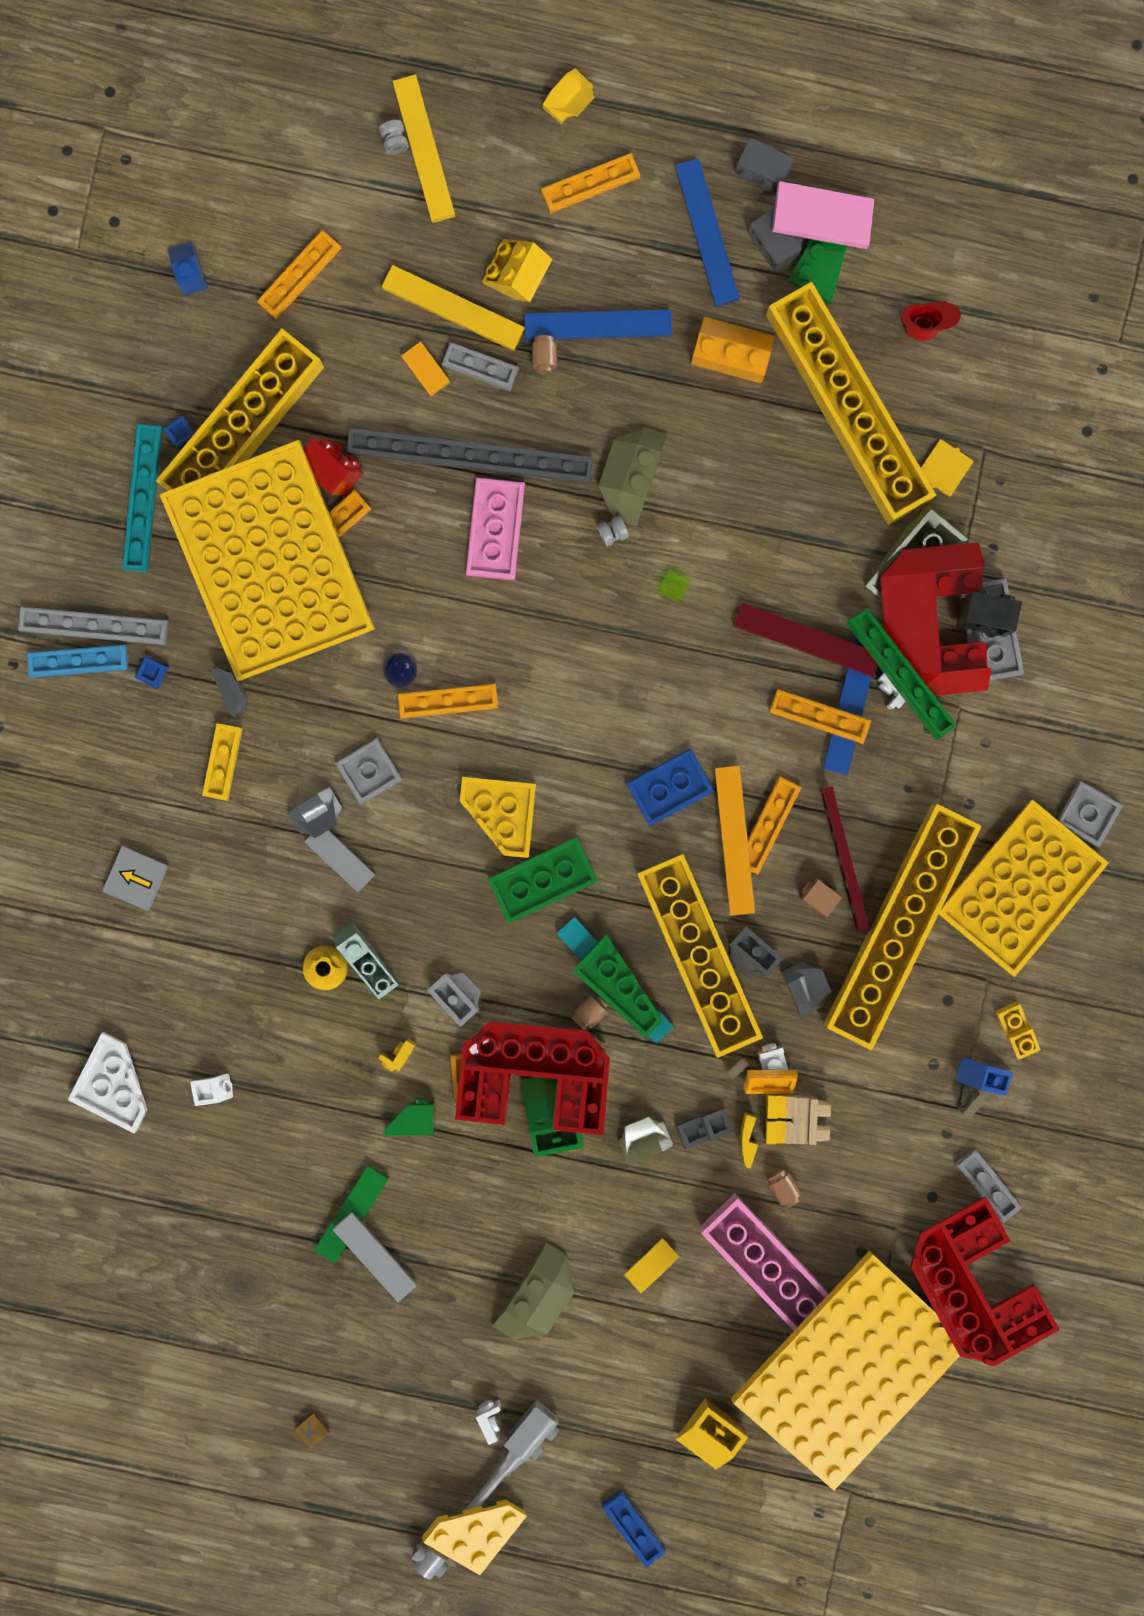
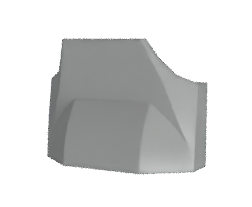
(456, 996)

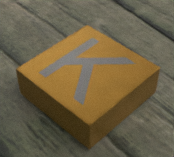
(311, 1430)

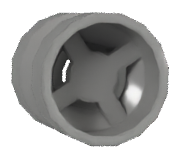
(392, 133)
(618, 529)

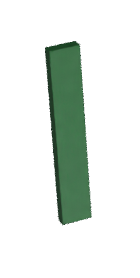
(901, 674)

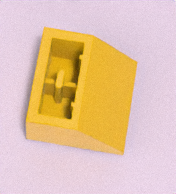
(517, 269)
(712, 1435)

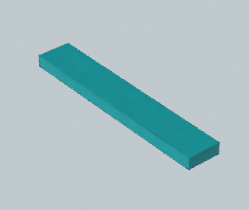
(142, 498)
(581, 943)

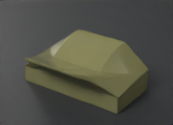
(644, 1139)

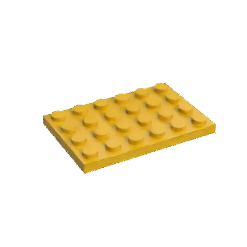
(1022, 888)

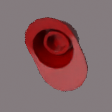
(928, 319)

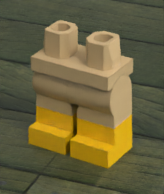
(800, 1120)

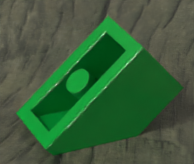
(413, 1120)

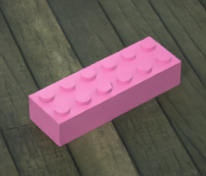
(763, 1261)

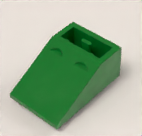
(540, 1109)

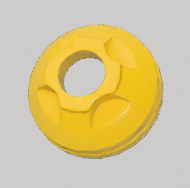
(337, 963)

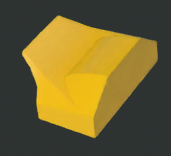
(569, 96)

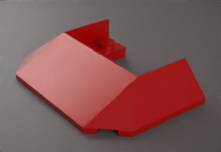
(911, 615)
(535, 1052)
(969, 1321)

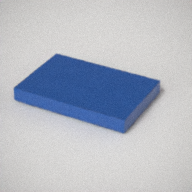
(670, 787)

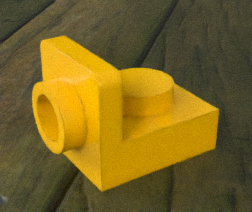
(401, 1052)

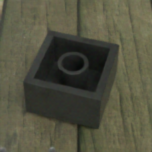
(989, 613)

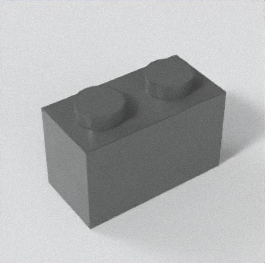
(763, 165)
(775, 247)

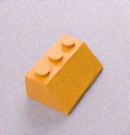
(733, 350)

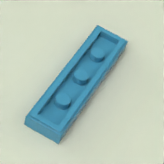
(77, 661)

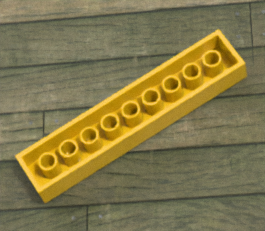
(850, 403)
(902, 925)

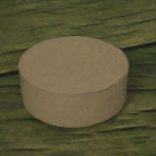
(737, 1067)

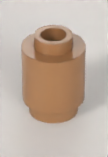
(544, 354)
(590, 1012)
(784, 1188)

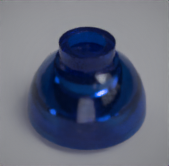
(400, 670)

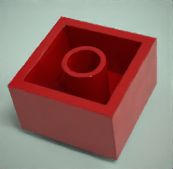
(332, 467)

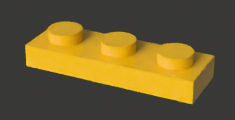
(222, 762)

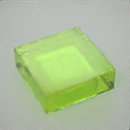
(673, 586)

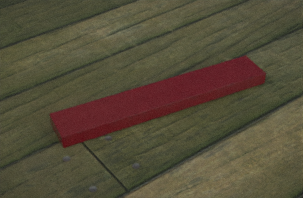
(805, 640)
(844, 859)

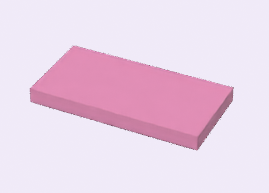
(823, 215)
(495, 529)

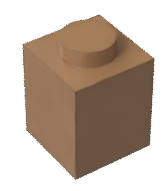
(820, 897)

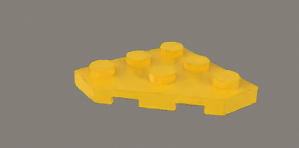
(502, 811)
(475, 1534)

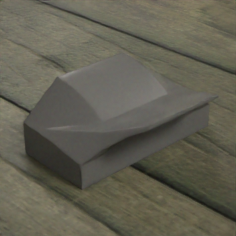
(231, 691)
(317, 813)
(752, 954)
(806, 986)

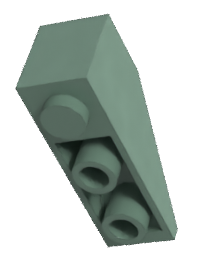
(364, 960)

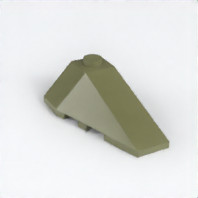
(923, 531)

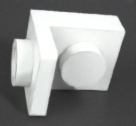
(887, 687)
(772, 1057)
(212, 1089)
(488, 1424)

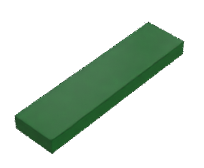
(359, 1203)

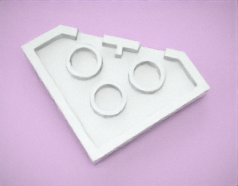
(111, 1085)

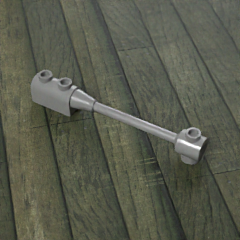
(522, 1443)

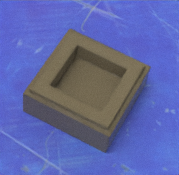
(971, 1104)

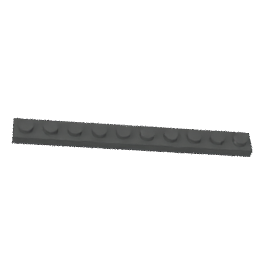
(469, 455)

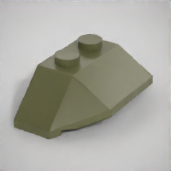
(631, 472)
(538, 1296)

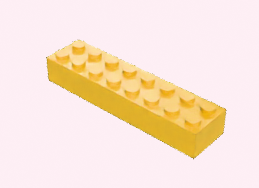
(246, 412)
(699, 955)

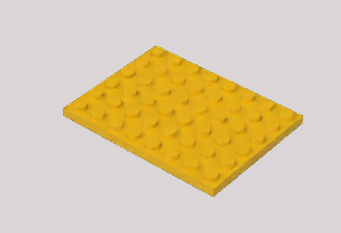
(267, 560)
(849, 1371)

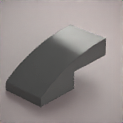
(704, 1128)

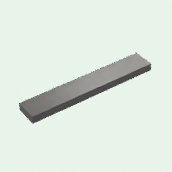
(93, 625)

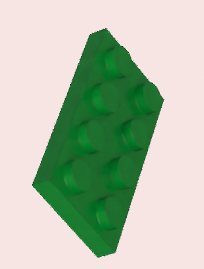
(542, 880)

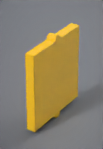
(946, 467)

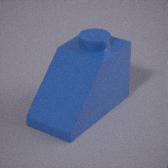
(187, 269)
(983, 1076)

